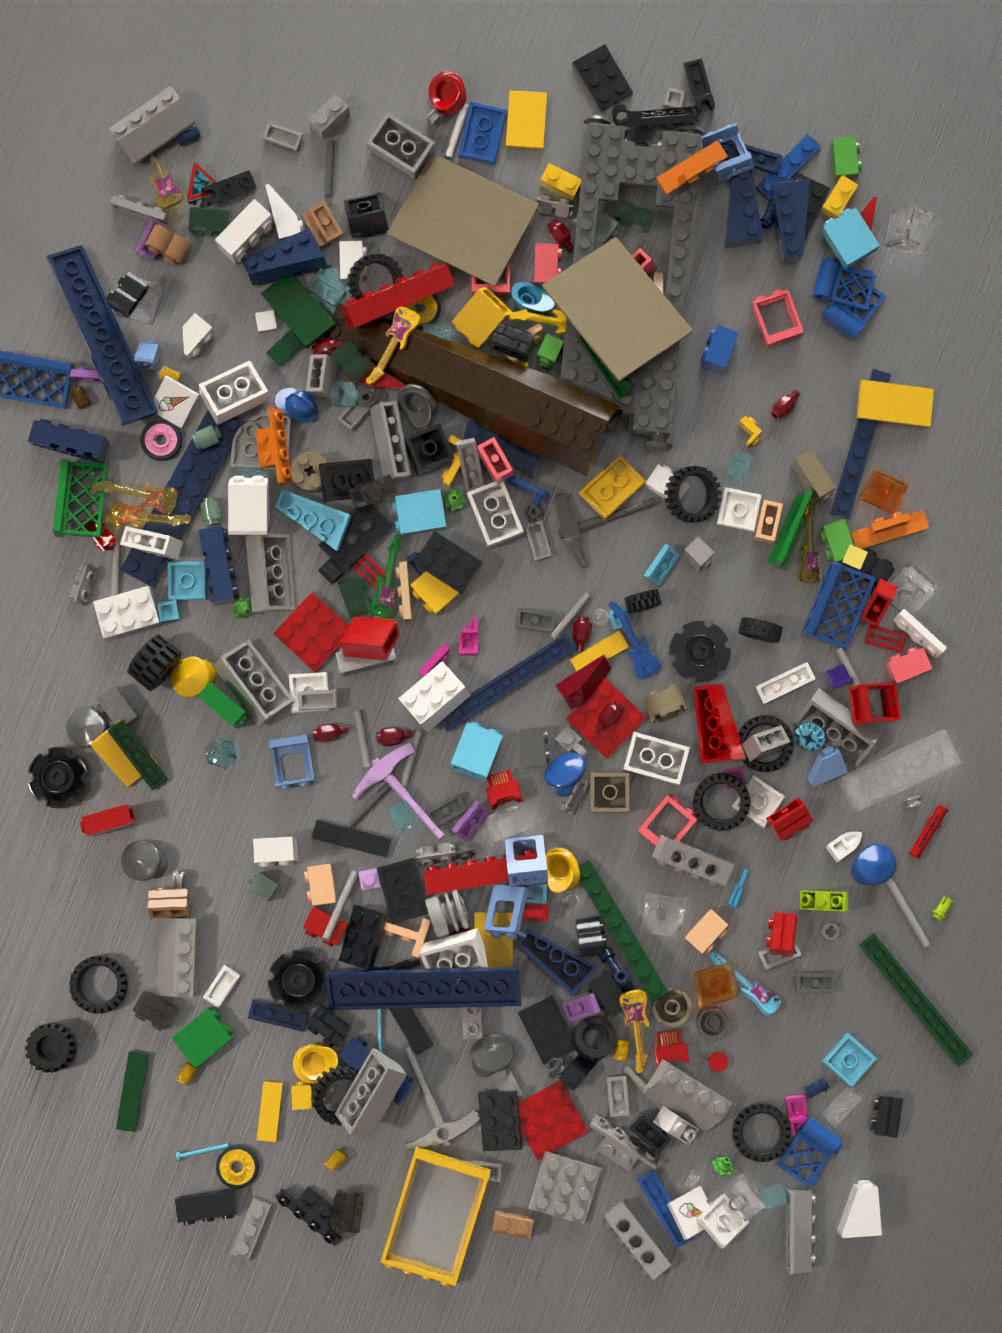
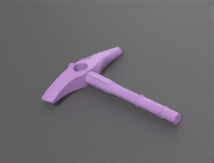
(383, 771)

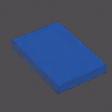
(482, 133)

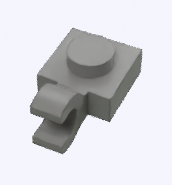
(570, 740)

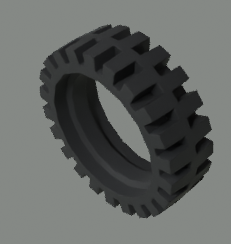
(363, 262)
(711, 489)
(787, 750)
(706, 819)
(81, 968)
(322, 1085)
(773, 1153)

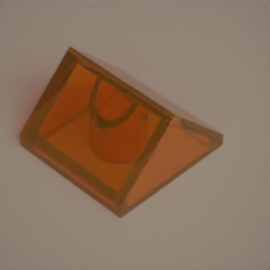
(884, 491)
(716, 984)

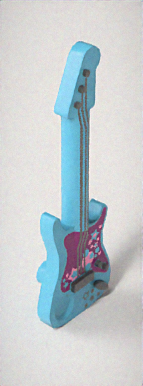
(764, 999)

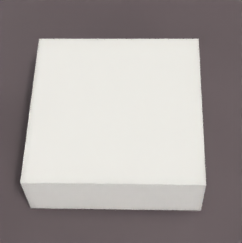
(266, 321)

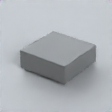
(674, 98)

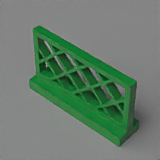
(63, 499)
(790, 531)

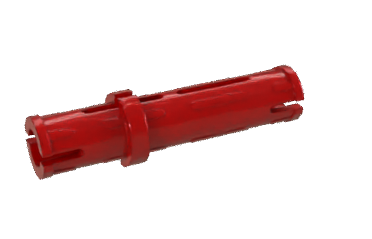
(940, 811)

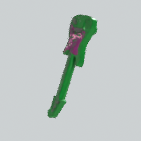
(384, 601)

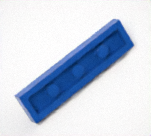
(789, 165)
(659, 1198)

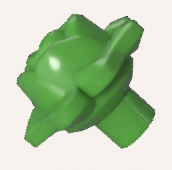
(454, 499)
(242, 608)
(722, 1166)

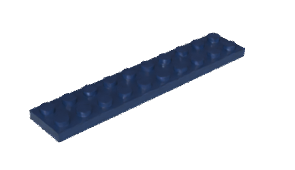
(102, 335)
(192, 481)
(423, 988)

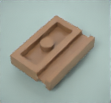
(322, 224)

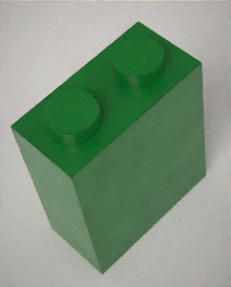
(223, 705)
(203, 1037)

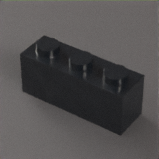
(206, 1206)

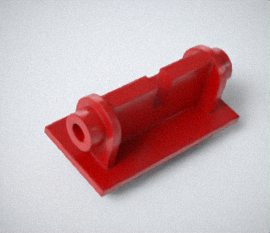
(106, 539)

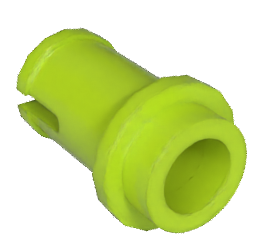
(942, 909)

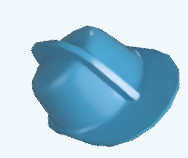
(531, 298)

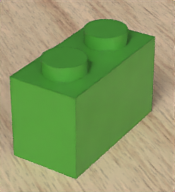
(845, 158)
(550, 352)
(837, 540)

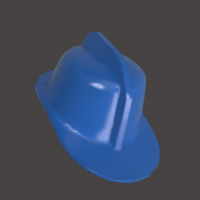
(297, 404)

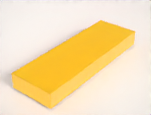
(609, 647)
(269, 1111)

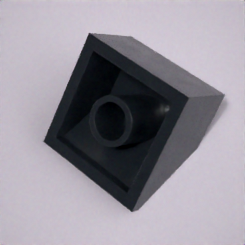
(366, 215)
(428, 449)

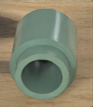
(206, 437)
(211, 511)

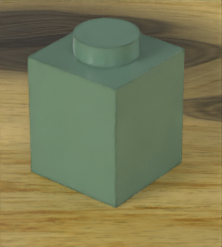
(263, 885)

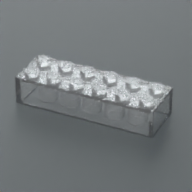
(899, 770)

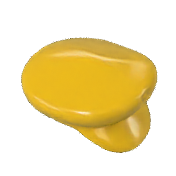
(192, 676)
(562, 870)
(312, 1061)

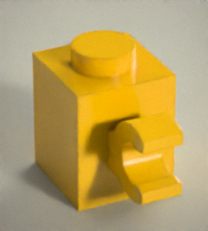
(302, 1096)

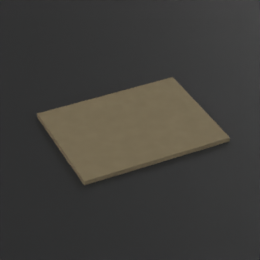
(463, 219)
(617, 309)

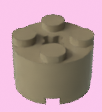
(299, 469)
(665, 704)
(682, 1008)

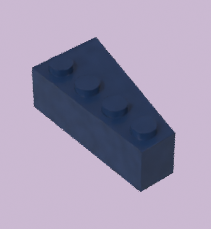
(743, 213)
(790, 216)
(285, 258)
(69, 441)
(518, 457)
(218, 565)
(557, 963)
(356, 1054)

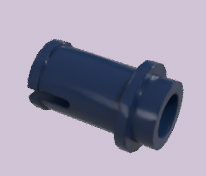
(189, 135)
(768, 217)
(411, 559)
(817, 1087)

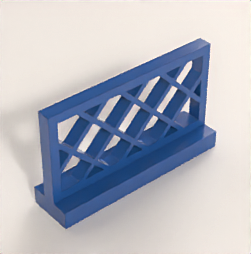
(39, 364)
(822, 603)

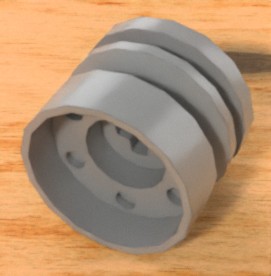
(447, 913)

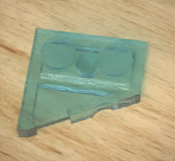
(327, 286)

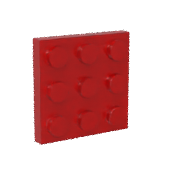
(312, 632)
(587, 714)
(550, 1120)

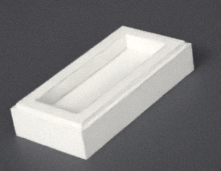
(221, 986)

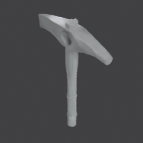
(443, 1131)

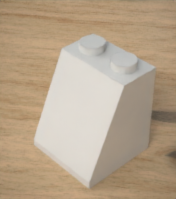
(248, 506)
(861, 1212)

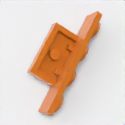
(690, 168)
(273, 446)
(889, 529)

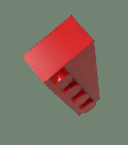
(716, 726)

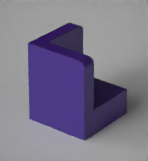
(837, 677)

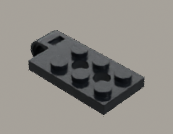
(651, 117)
(348, 554)

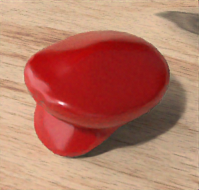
(447, 92)

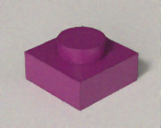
(738, 772)

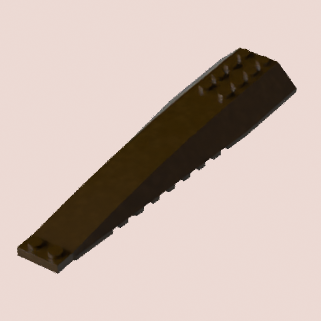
(496, 393)

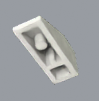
(285, 219)
(152, 542)

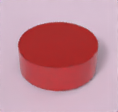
(718, 1061)

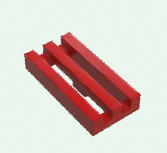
(360, 562)
(897, 649)

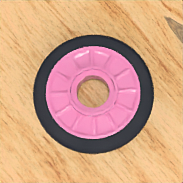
(164, 451)

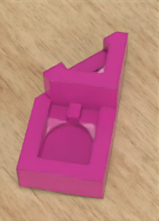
(469, 639)
(796, 1111)

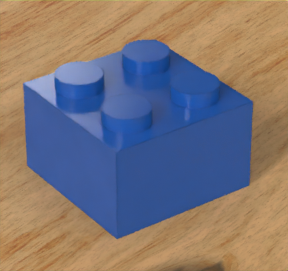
(721, 346)

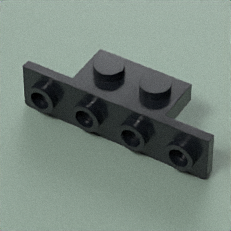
(313, 1211)

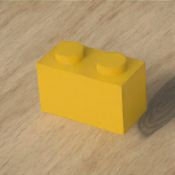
(561, 182)
(839, 198)

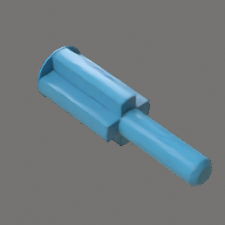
(738, 890)

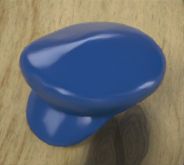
(565, 772)
(874, 865)

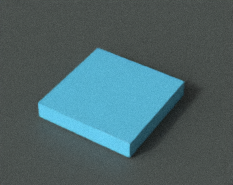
(187, 581)
(849, 1060)

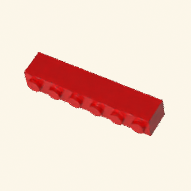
(398, 295)
(470, 874)

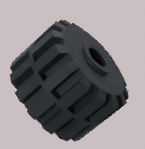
(154, 662)

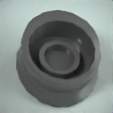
(712, 1023)

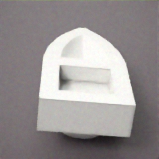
(844, 845)

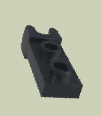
(699, 84)
(229, 187)

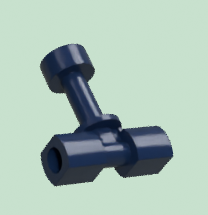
(620, 975)

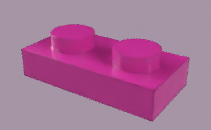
(440, 655)

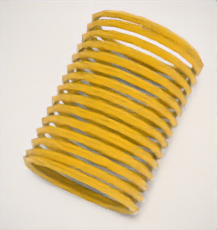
(172, 374)
(626, 1047)
(185, 1074)
(334, 1161)

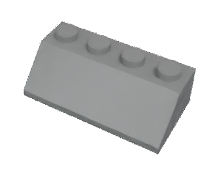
(152, 125)
(270, 573)
(253, 683)
(837, 723)
(177, 957)
(370, 1094)
(686, 1096)
(799, 1231)

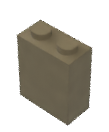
(813, 476)

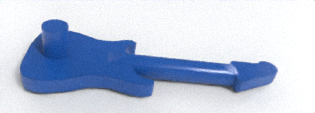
(540, 493)
(643, 661)

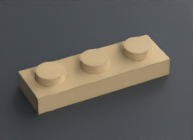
(404, 591)

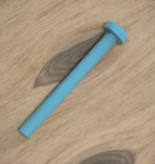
(380, 1030)
(202, 1151)

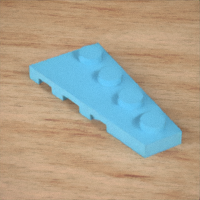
(317, 518)

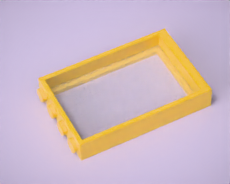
(435, 1216)

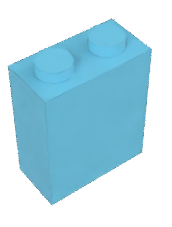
(849, 237)
(419, 512)
(476, 751)

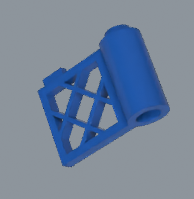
(828, 282)
(846, 320)
(818, 1138)

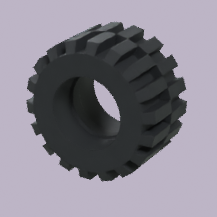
(67, 1047)

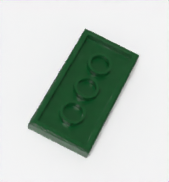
(298, 310)

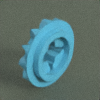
(818, 736)

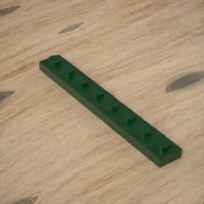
(621, 932)
(915, 999)

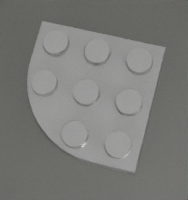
(244, 444)

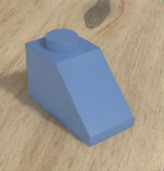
(148, 355)
(826, 767)

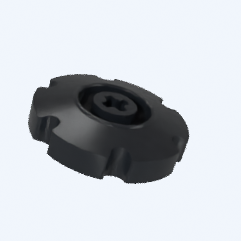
(710, 640)
(61, 792)
(285, 972)

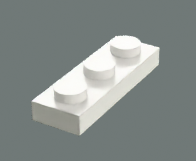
(919, 634)
(785, 683)

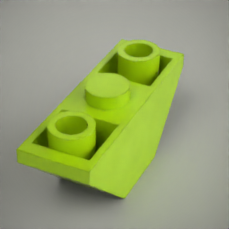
(823, 901)

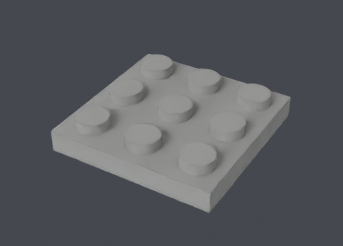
(564, 1187)

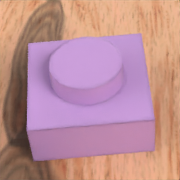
(369, 879)

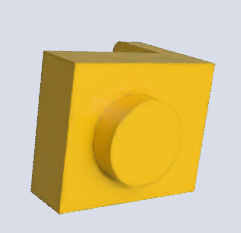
(751, 428)

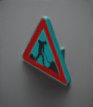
(197, 180)

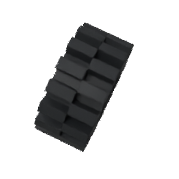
(643, 601)

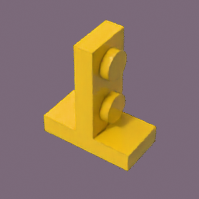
(450, 474)

